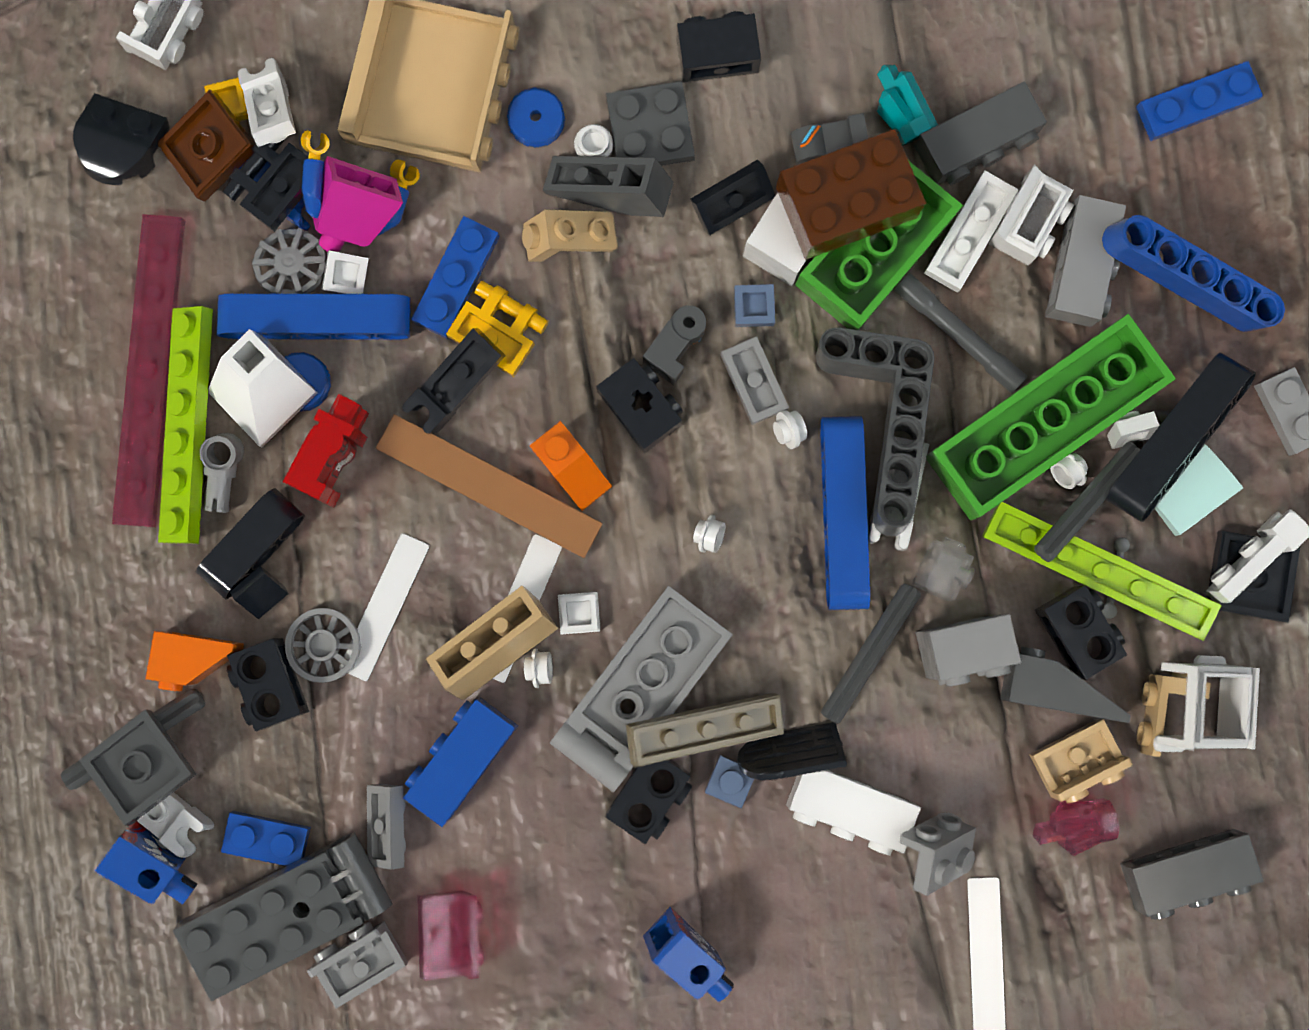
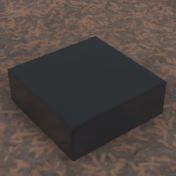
(259, 592)

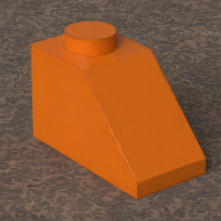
(571, 466)
(186, 658)

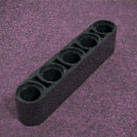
(1180, 437)

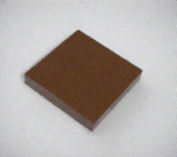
(207, 145)

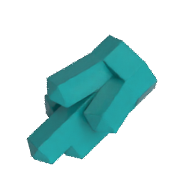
(903, 104)

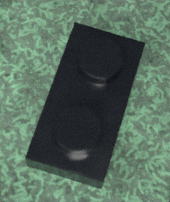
(733, 197)

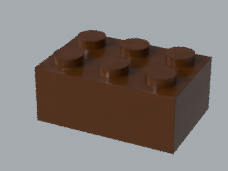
(850, 194)

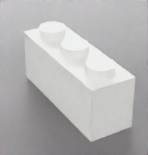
(852, 809)

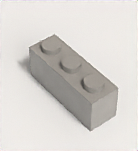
(1084, 265)

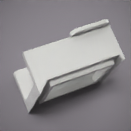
(1235, 709)

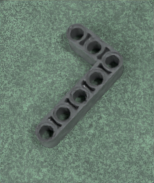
(899, 416)

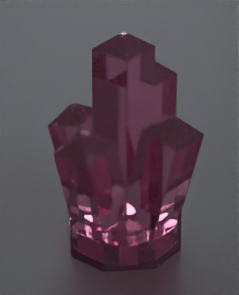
(1079, 825)

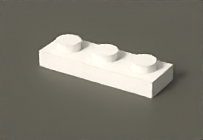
(971, 231)

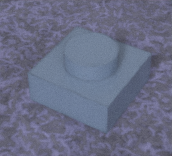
(754, 305)
(728, 782)

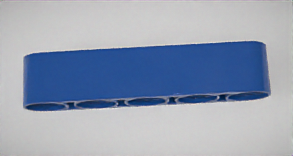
(1175, 274)
(315, 316)
(845, 513)

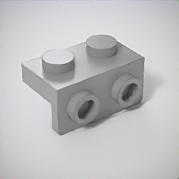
(943, 850)
(359, 963)

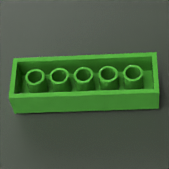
(1050, 417)

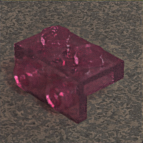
(449, 935)

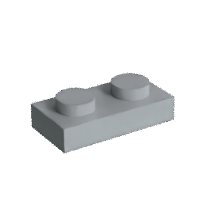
(754, 380)
(1287, 408)
(385, 826)

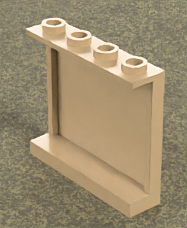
(428, 81)

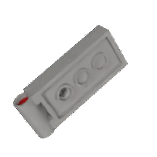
(653, 670)

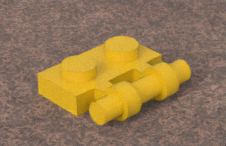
(506, 338)

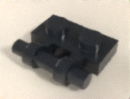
(277, 189)

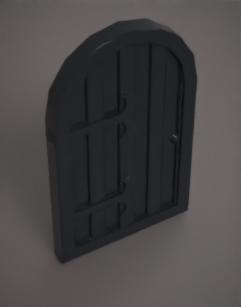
(793, 753)

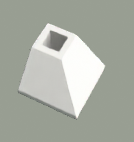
(259, 387)

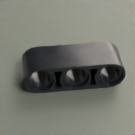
(250, 542)

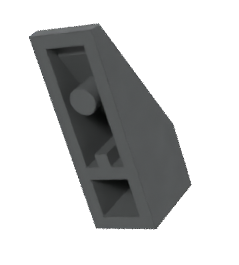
(611, 183)
(1055, 687)

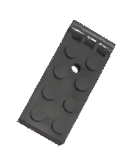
(267, 928)

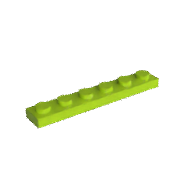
(185, 425)
(1106, 573)

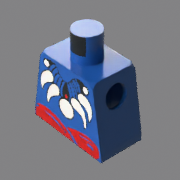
(133, 863)
(687, 957)

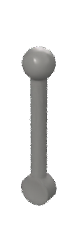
(1121, 546)

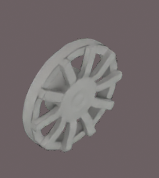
(289, 262)
(322, 645)

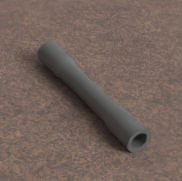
(994, 362)

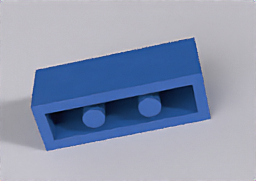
(458, 760)

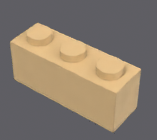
(491, 643)

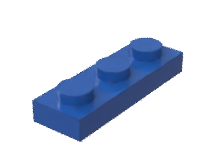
(1199, 101)
(455, 276)

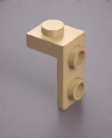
(568, 231)
(1155, 699)

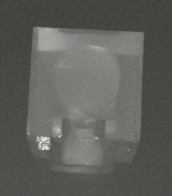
(945, 569)

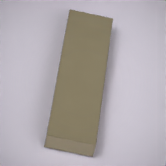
(704, 729)

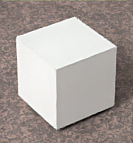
(775, 245)

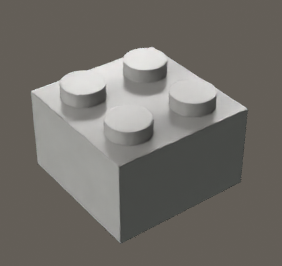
(968, 647)

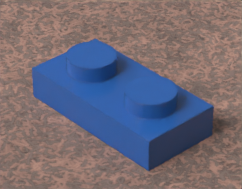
(264, 839)

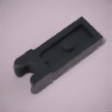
(455, 380)

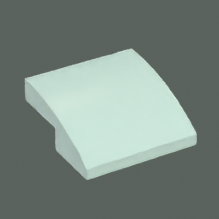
(1197, 492)

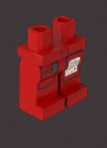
(327, 450)

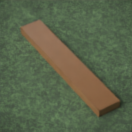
(489, 486)

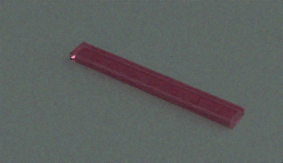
(148, 371)

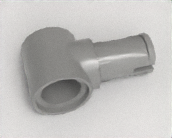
(220, 472)

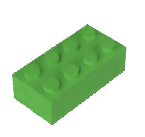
(862, 274)

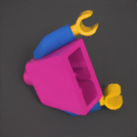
(351, 200)

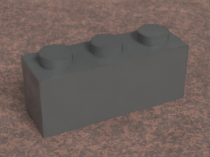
(981, 135)
(1192, 873)

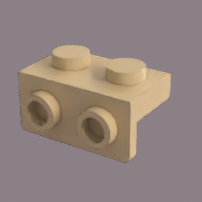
(1080, 762)

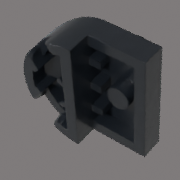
(117, 139)

